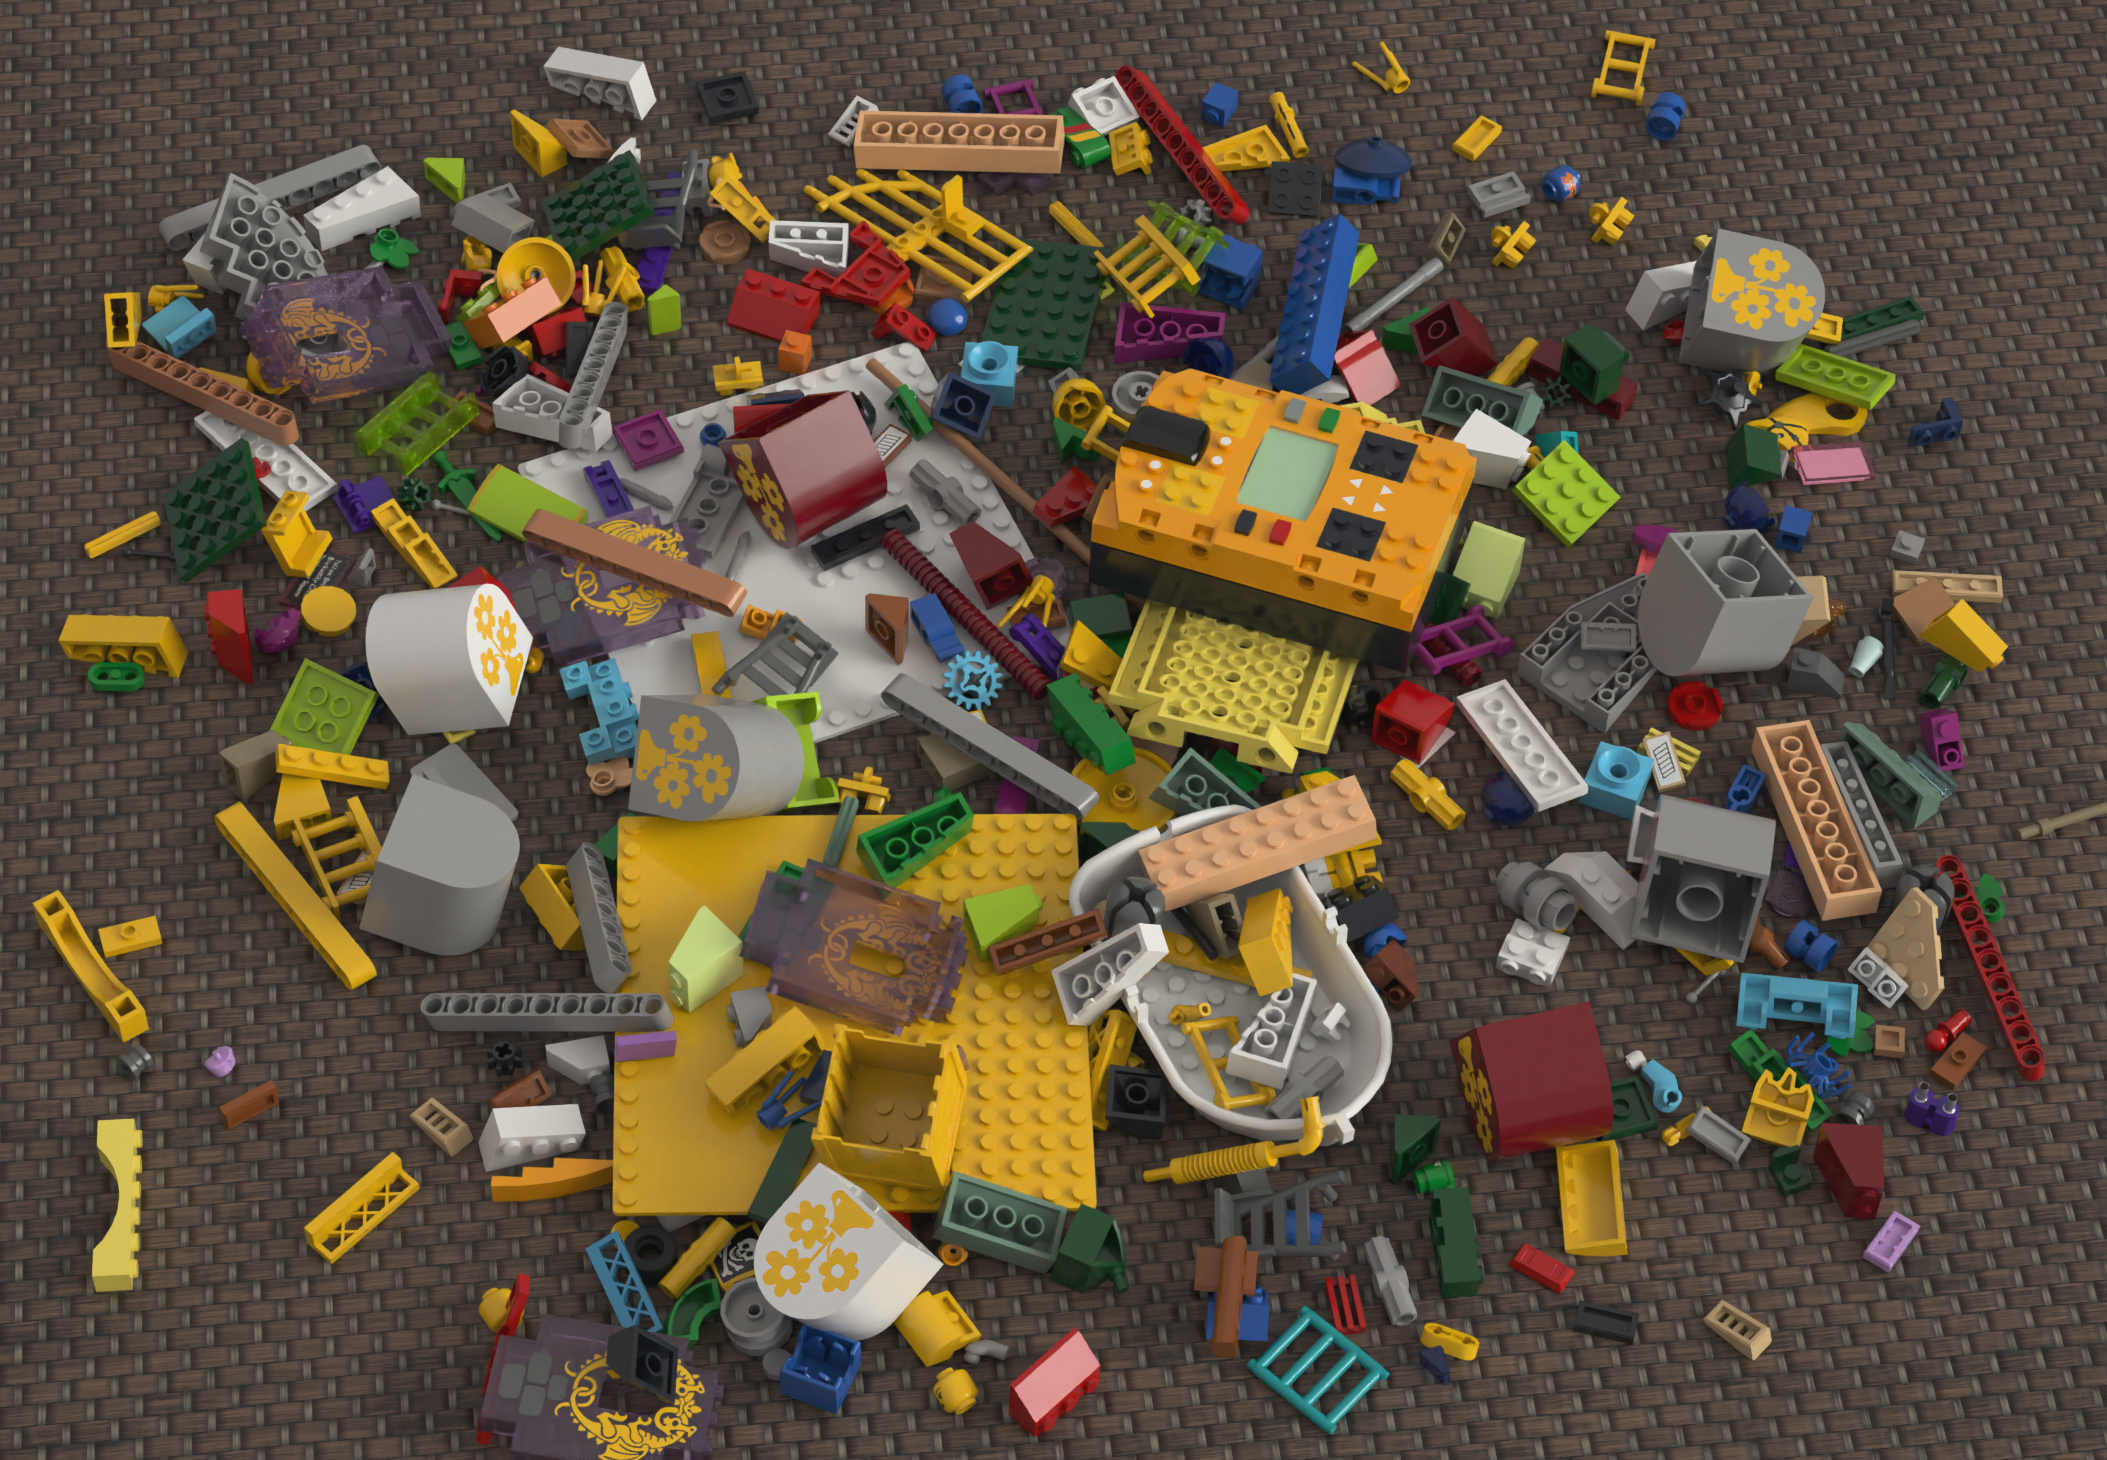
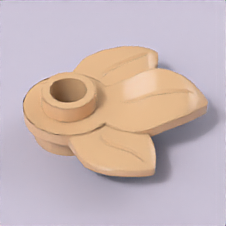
(609, 775)

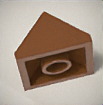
(888, 623)
(1208, 1269)

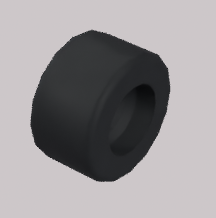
(656, 1239)

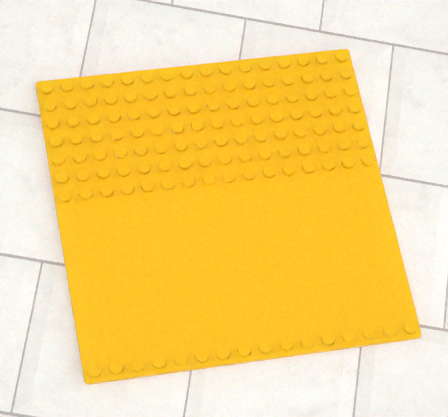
(1028, 1069)

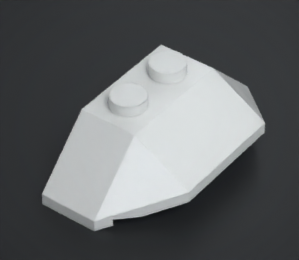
(1600, 890)

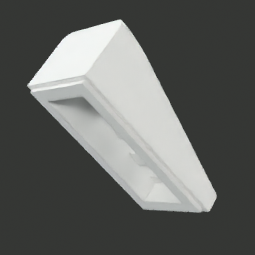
(850, 113)

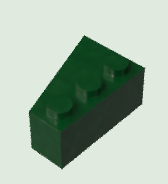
(1454, 1242)

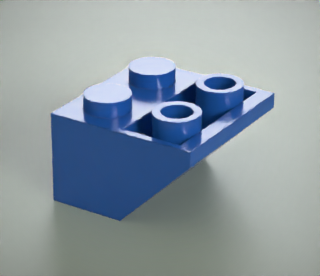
(1253, 1315)

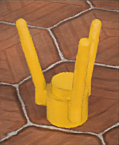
(1395, 76)
(162, 296)
(596, 302)
(1037, 592)

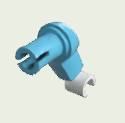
(1664, 1085)

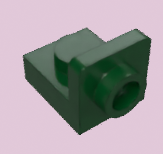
(1789, 1171)

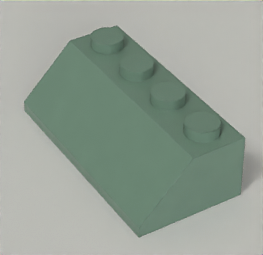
(1459, 394)
(1890, 776)
(1000, 1222)

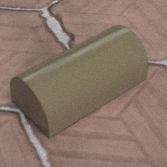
(1445, 239)

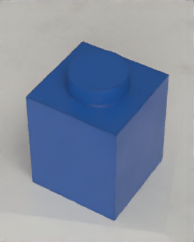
(1219, 105)
(1793, 529)

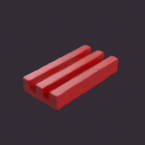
(1342, 1283)

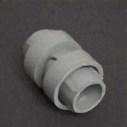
(1538, 897)

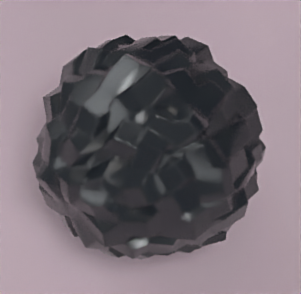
(1360, 704)

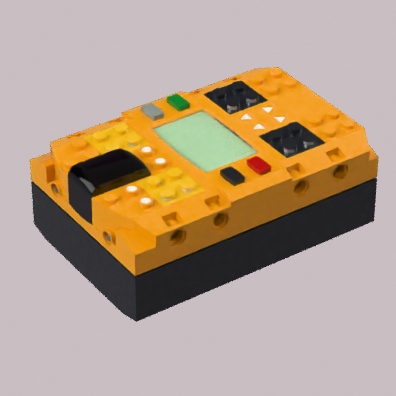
(1283, 516)

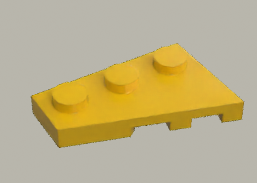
(1090, 658)

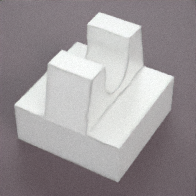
(1327, 1021)

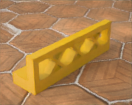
(1115, 1045)
(353, 1201)

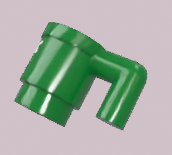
(1433, 1176)

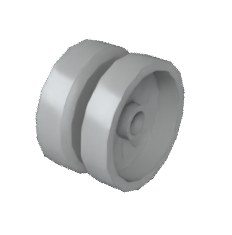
(1130, 393)
(752, 1321)

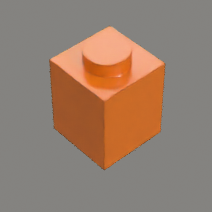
(795, 352)

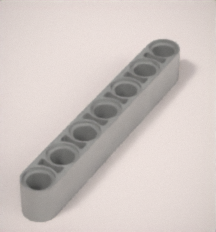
(598, 918)

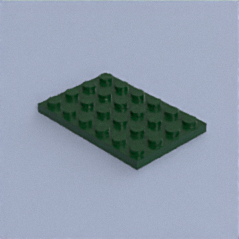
(1048, 304)

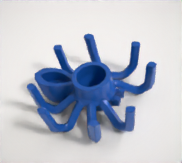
(1816, 1067)

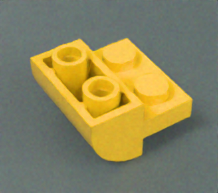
(936, 1327)

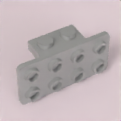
(458, 771)

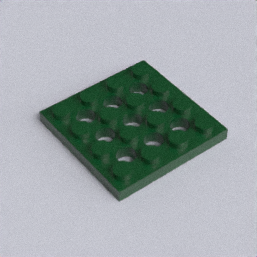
(598, 206)
(220, 487)

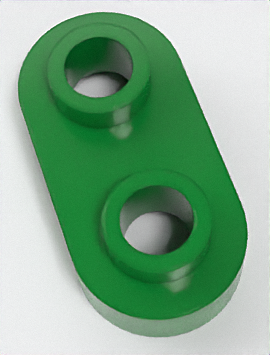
(117, 676)

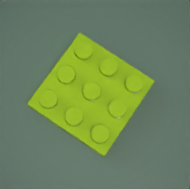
(1566, 493)
(324, 710)

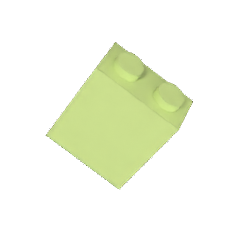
(1491, 565)
(704, 961)

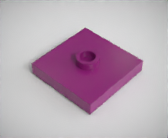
(647, 439)

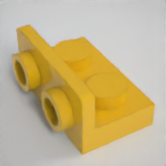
(1130, 149)

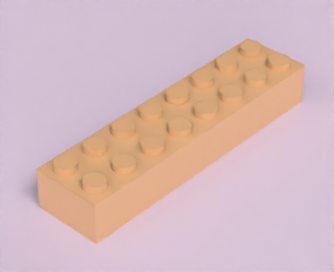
(959, 141)
(1816, 820)
(1259, 843)

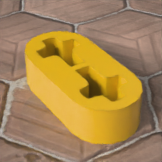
(1453, 1341)

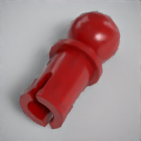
(1946, 1031)

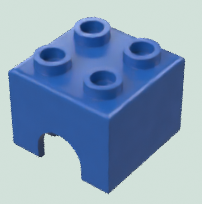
(1231, 273)
(821, 1368)

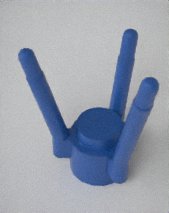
(773, 1111)

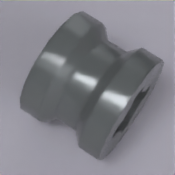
(134, 1061)

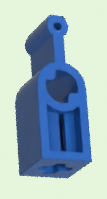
(1363, 190)
(935, 627)
(1744, 792)

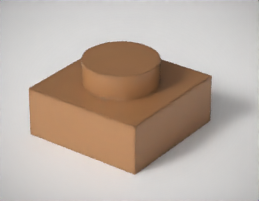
(1889, 1041)

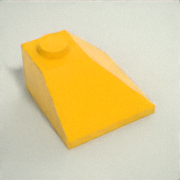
(537, 145)

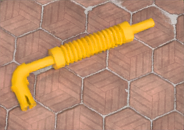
(1244, 1157)

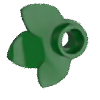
(391, 248)
(1988, 896)
(1860, 1043)

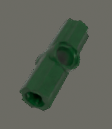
(1944, 679)

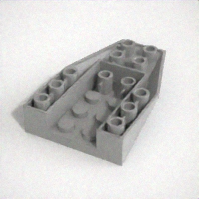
(1590, 682)

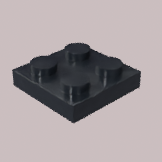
(727, 97)

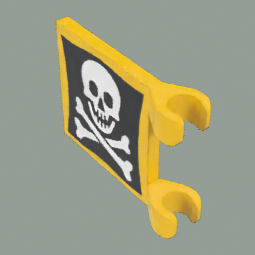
(737, 1257)

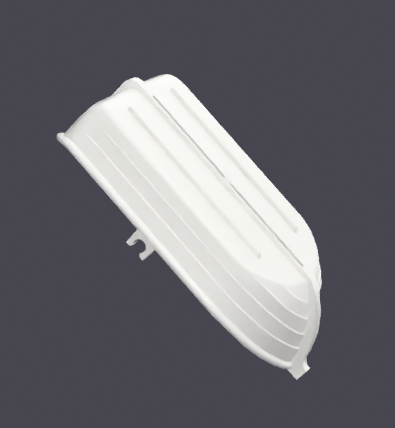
(1316, 946)

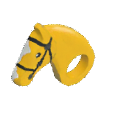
(1808, 416)

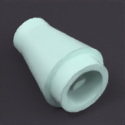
(1866, 655)

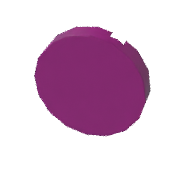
(1651, 536)

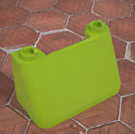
(802, 711)

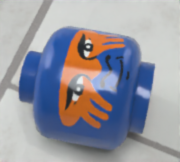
(1561, 183)

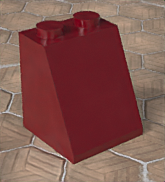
(1453, 339)
(991, 564)
(1852, 1166)

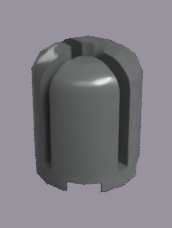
(1937, 889)
(1132, 903)

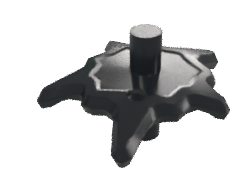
(1729, 394)

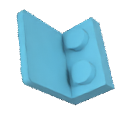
(180, 327)

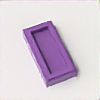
(645, 1046)

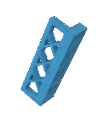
(617, 1292)

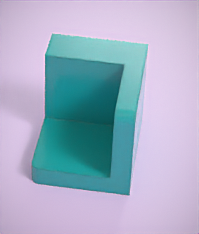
(1549, 441)

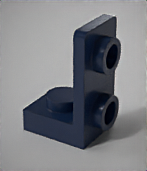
(1945, 429)

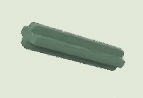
(841, 831)

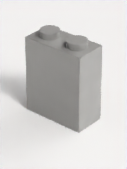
(491, 221)

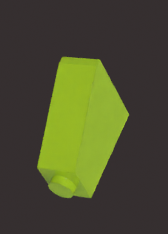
(1000, 916)

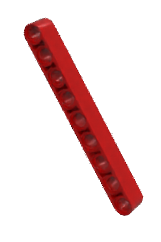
(1182, 146)
(1995, 977)

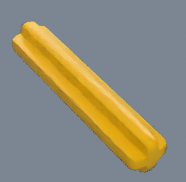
(1073, 225)
(122, 534)

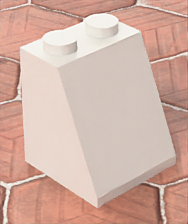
(1498, 450)

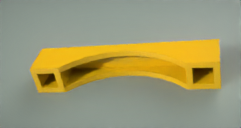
(108, 993)

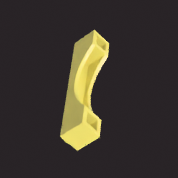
(114, 1256)

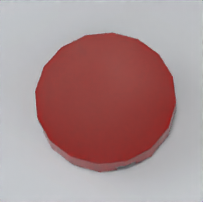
(549, 377)
(1694, 706)

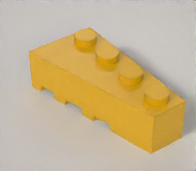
(134, 639)
(1267, 941)
(765, 1061)

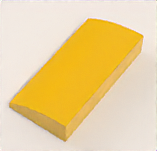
(1591, 1199)

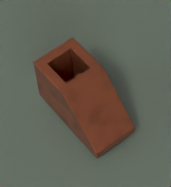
(1394, 974)

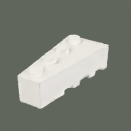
(362, 209)
(535, 410)
(1100, 975)

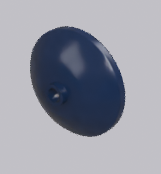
(1373, 158)

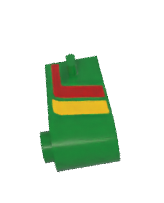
(1086, 142)

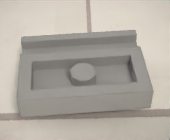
(1499, 194)

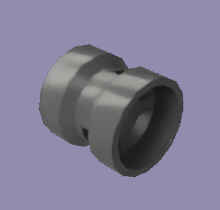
(603, 1089)
(1855, 1111)

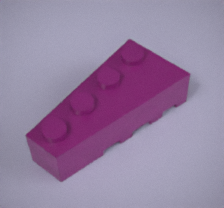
(1163, 334)

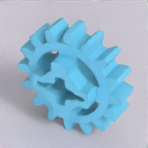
(978, 688)

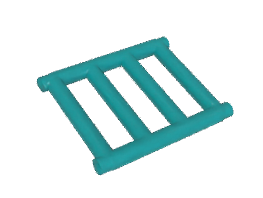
(1305, 1403)

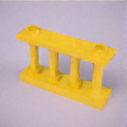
(1158, 245)
(364, 839)

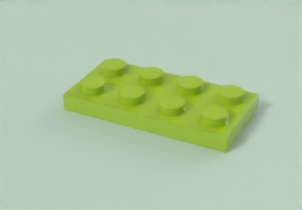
(1835, 377)

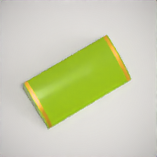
(511, 499)

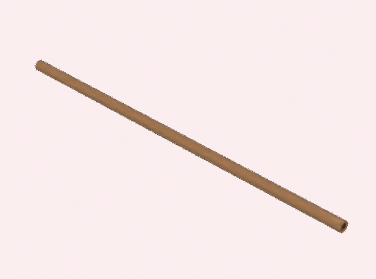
(994, 473)

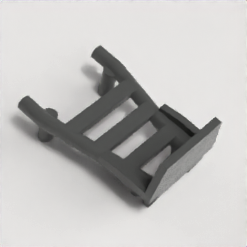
(664, 229)
(778, 636)
(1233, 1209)

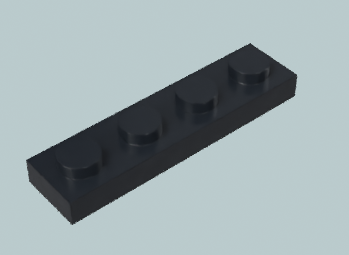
(863, 537)

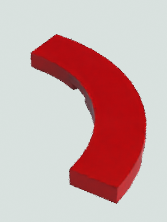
(515, 1306)

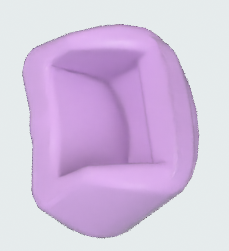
(221, 1061)

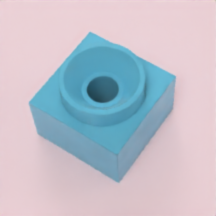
(993, 368)
(1617, 780)

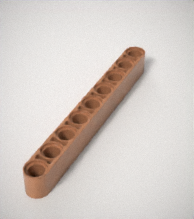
(206, 392)
(634, 562)

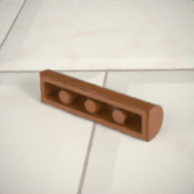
(1048, 942)
(1229, 1297)

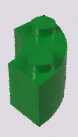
(693, 1308)

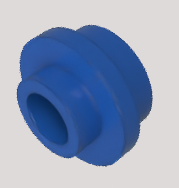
(712, 430)

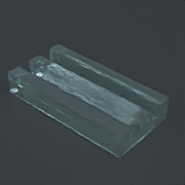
(1932, 773)

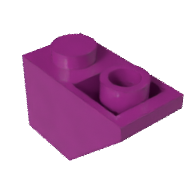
(1942, 738)

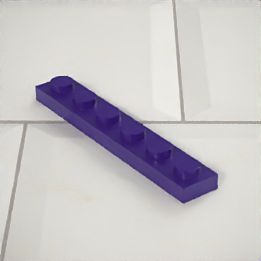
(656, 259)

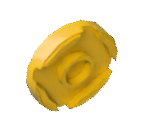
(328, 611)

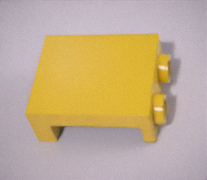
(294, 537)

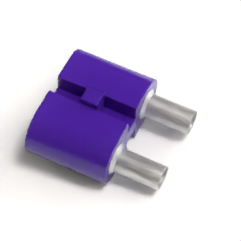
(1925, 1109)

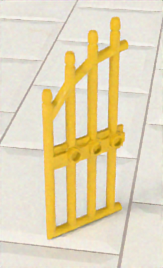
(922, 232)

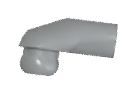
(985, 1347)

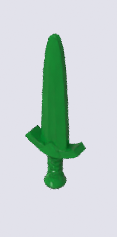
(463, 490)

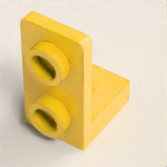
(955, 216)

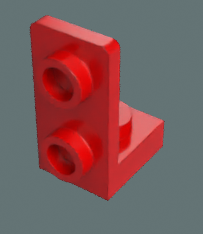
(459, 283)
(906, 325)

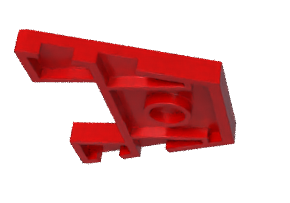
(866, 280)

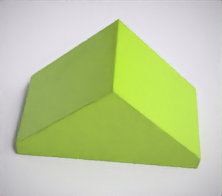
(447, 175)

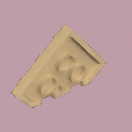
(1912, 947)

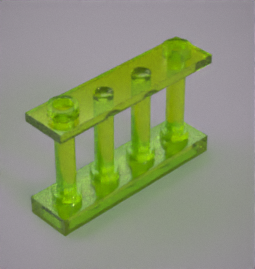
(1212, 236)
(404, 409)

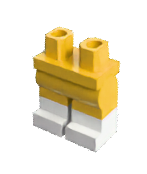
(1339, 870)

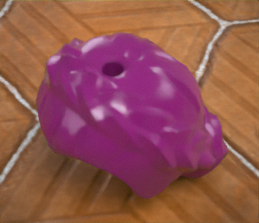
(280, 632)

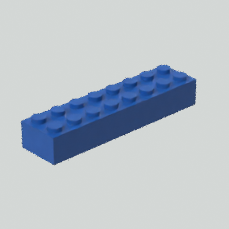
(1314, 306)

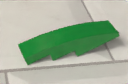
(1756, 1058)

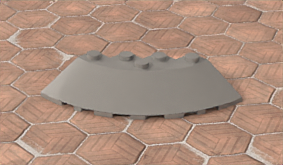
(261, 249)

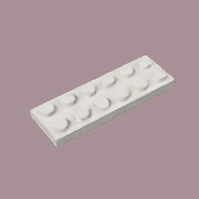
(289, 465)
(1522, 745)

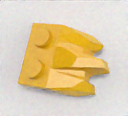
(1778, 1110)

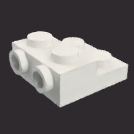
(1104, 105)
(1532, 953)

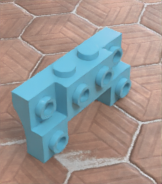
(611, 702)
(1799, 1001)

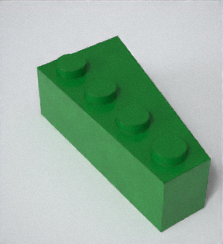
(1088, 726)
(912, 841)

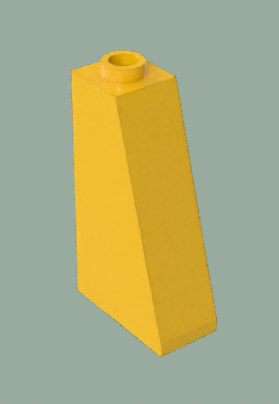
(122, 318)

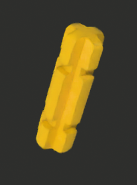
(1672, 1134)

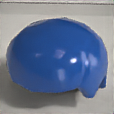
(947, 317)
(1380, 937)

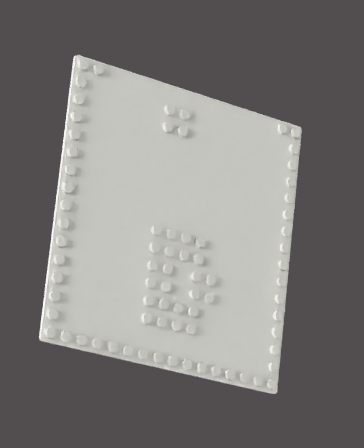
(792, 578)

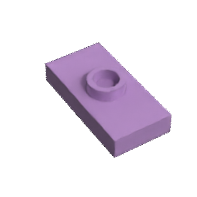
(1891, 1241)

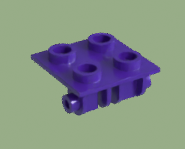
(359, 500)

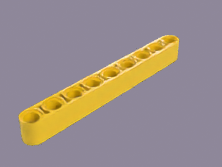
(295, 896)

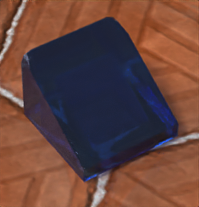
(1436, 1363)

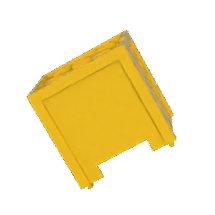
(890, 1110)

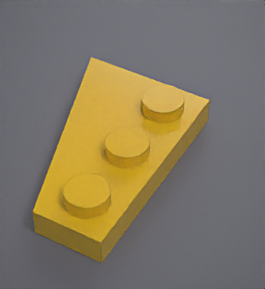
(1247, 150)

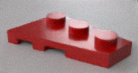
(1065, 499)

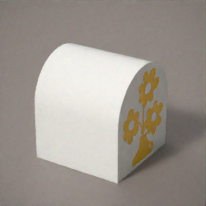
(447, 657)
(839, 1259)

